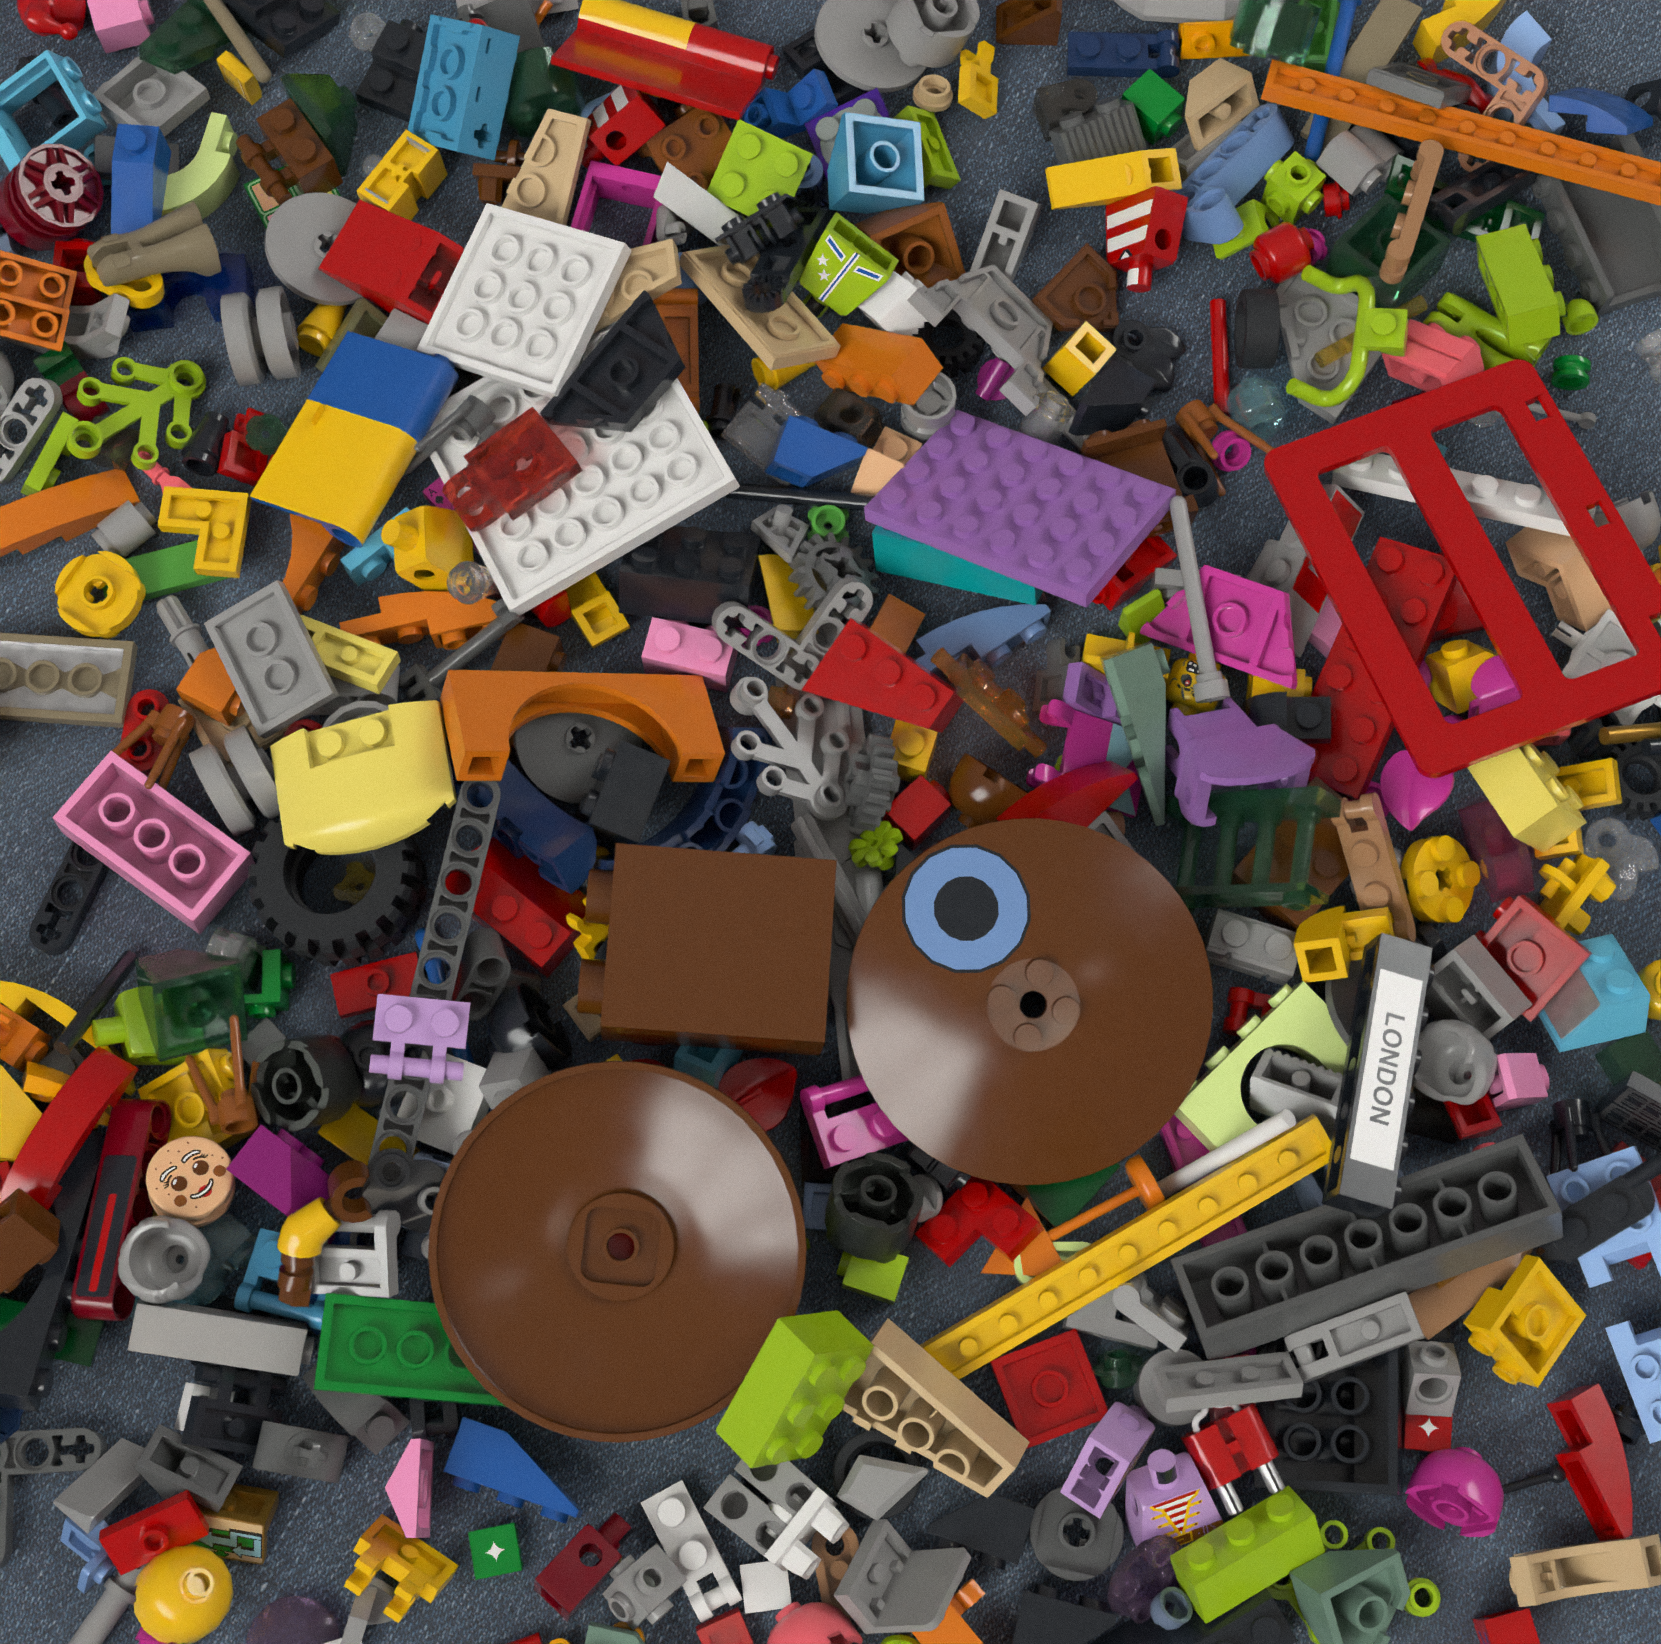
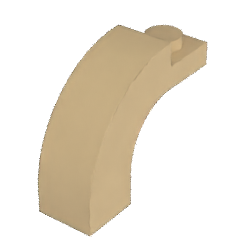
(1585, 1569)

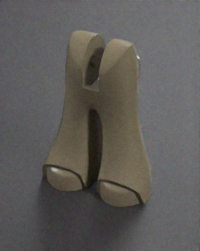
(163, 246)

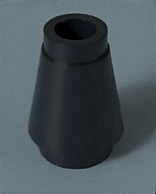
(204, 447)

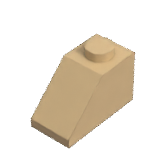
(1218, 101)

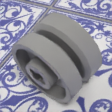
(260, 336)
(235, 783)

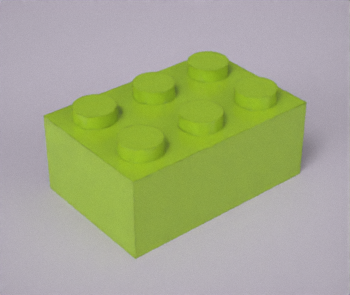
(794, 1388)

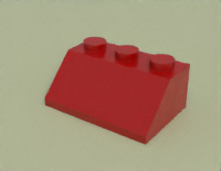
(523, 907)

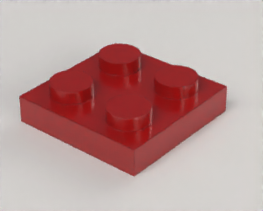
(1049, 1388)

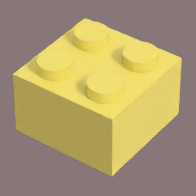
(1530, 796)

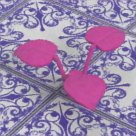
(1411, 794)

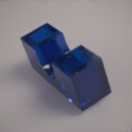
(234, 278)

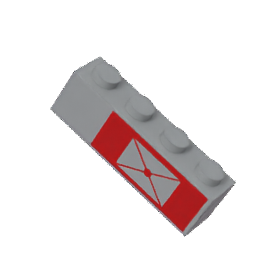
(1294, 574)

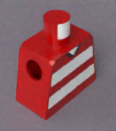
(631, 116)
(1144, 234)

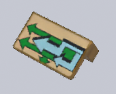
(241, 1524)

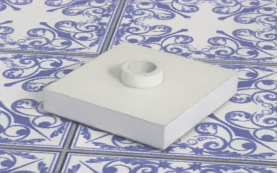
(449, 1107)

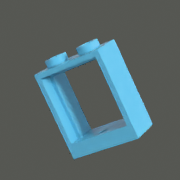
(29, 83)

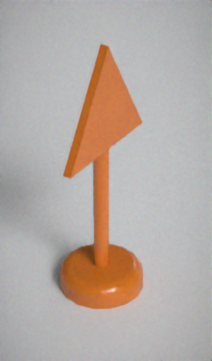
(1041, 1253)

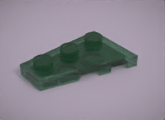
(184, 38)

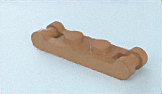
(1408, 225)
(1374, 862)

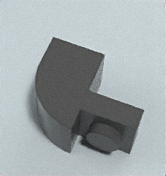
(368, 1417)

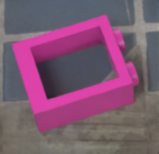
(618, 185)

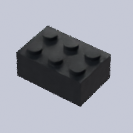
(689, 574)

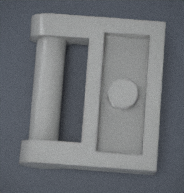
(361, 1268)
(1159, 1316)

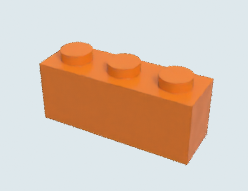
(880, 364)

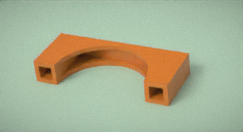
(662, 709)

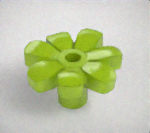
(876, 847)

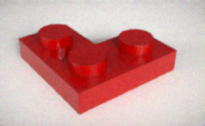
(976, 1212)

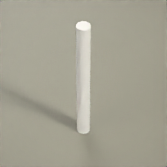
(1227, 1152)

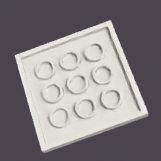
(524, 300)

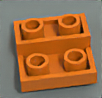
(34, 300)

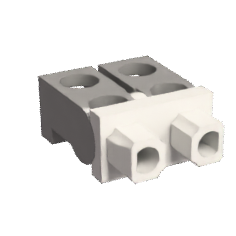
(786, 1523)

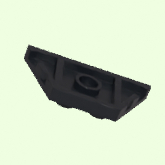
(620, 375)

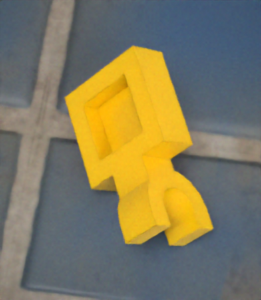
(976, 84)

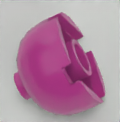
(1458, 1490)

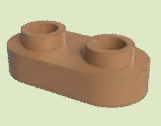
(832, 1567)

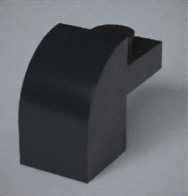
(1301, 717)

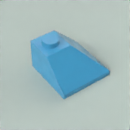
(875, 164)

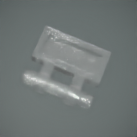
(754, 429)

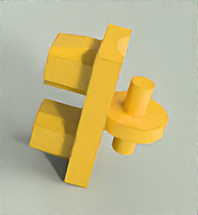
(1570, 886)

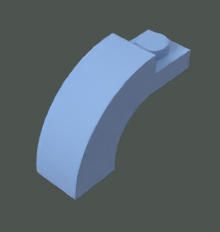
(1530, 42)

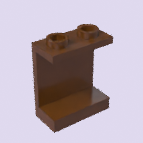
(1142, 453)

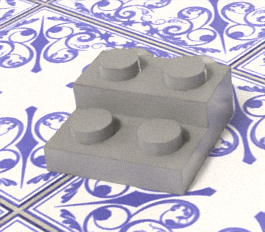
(150, 97)

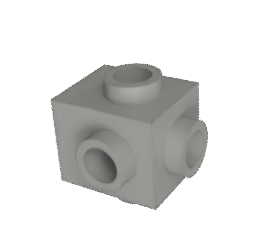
(643, 1587)

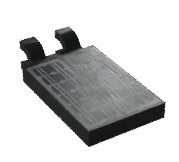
(1634, 1109)

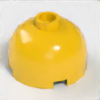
(183, 1594)

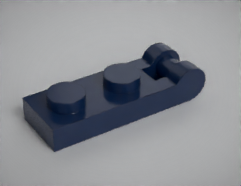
(1122, 54)

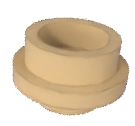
(933, 93)

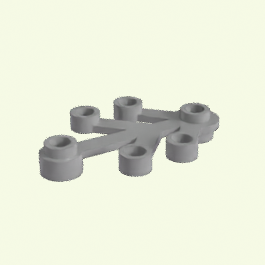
(793, 752)

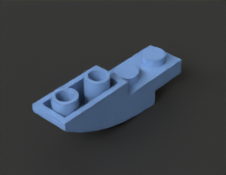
(985, 635)

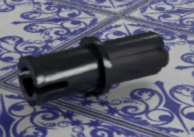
(52, 100)

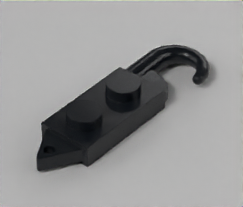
(1605, 1213)

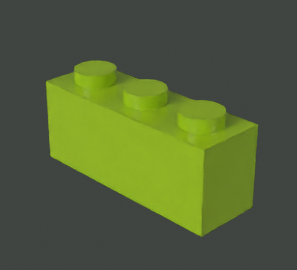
(1520, 285)
(1247, 1554)

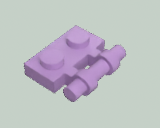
(419, 1022)

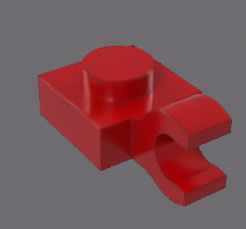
(237, 458)

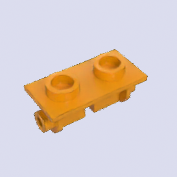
(1207, 40)

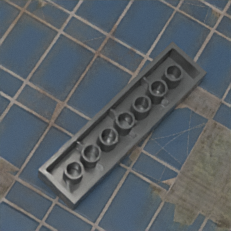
(1341, 1261)

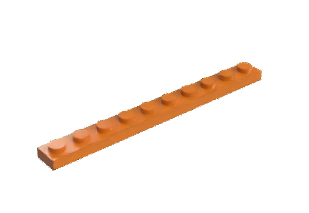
(1464, 132)

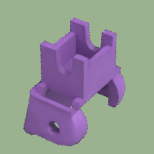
(1228, 751)

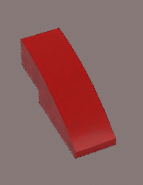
(1075, 795)
(1595, 1460)

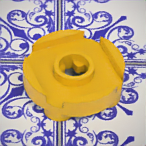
(107, 616)
(1457, 875)

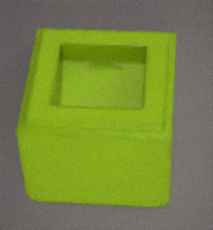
(1139, 612)

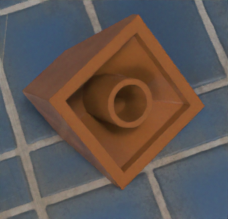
(920, 241)

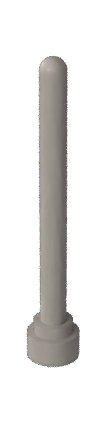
(1210, 682)

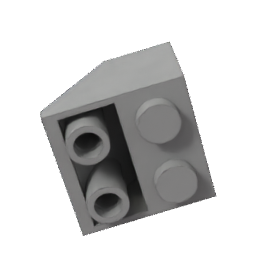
(1474, 990)

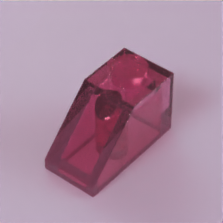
(1500, 857)

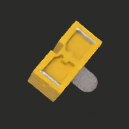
(402, 176)

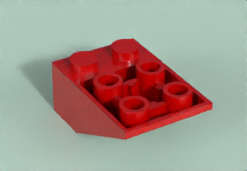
(392, 261)

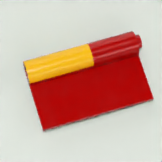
(667, 57)

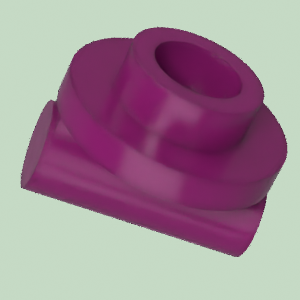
(992, 377)

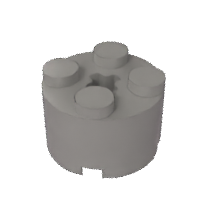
(931, 30)

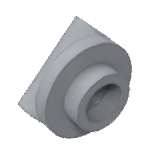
(932, 1196)

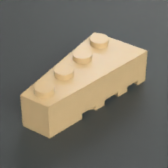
(932, 1413)

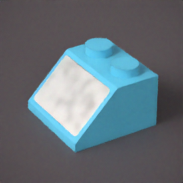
(1599, 1001)

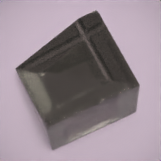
(116, 450)

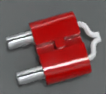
(1231, 1447)

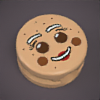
(191, 1180)

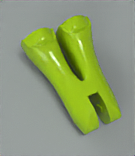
(1464, 318)

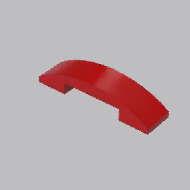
(67, 1125)

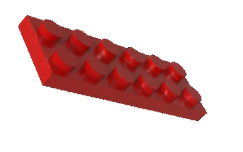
(1415, 592)

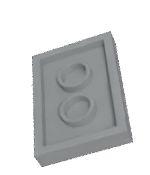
(271, 659)

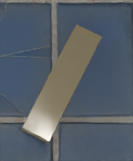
(1373, 47)

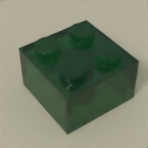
(1364, 249)

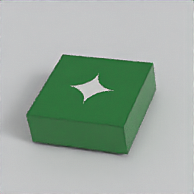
(495, 1551)

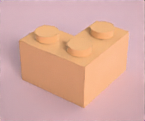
(1559, 566)

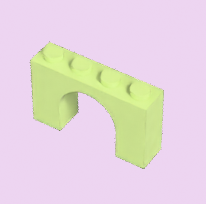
(1294, 1023)

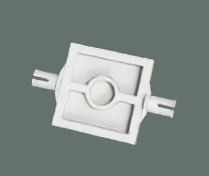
(1600, 648)

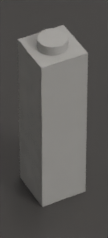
(221, 1337)

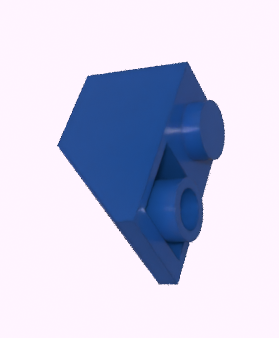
(809, 453)

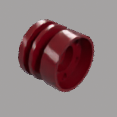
(49, 196)

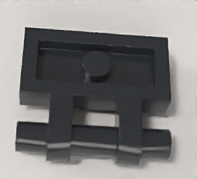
(226, 1424)

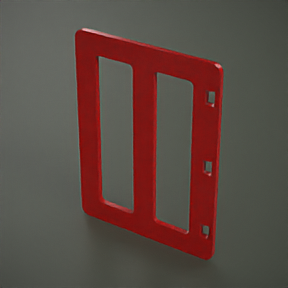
(1547, 698)

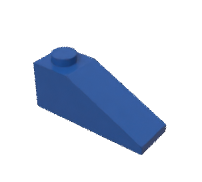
(138, 176)

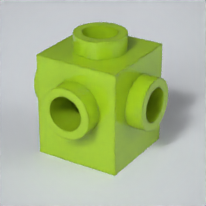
(1293, 187)

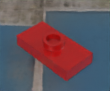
(358, 987)
(153, 1531)

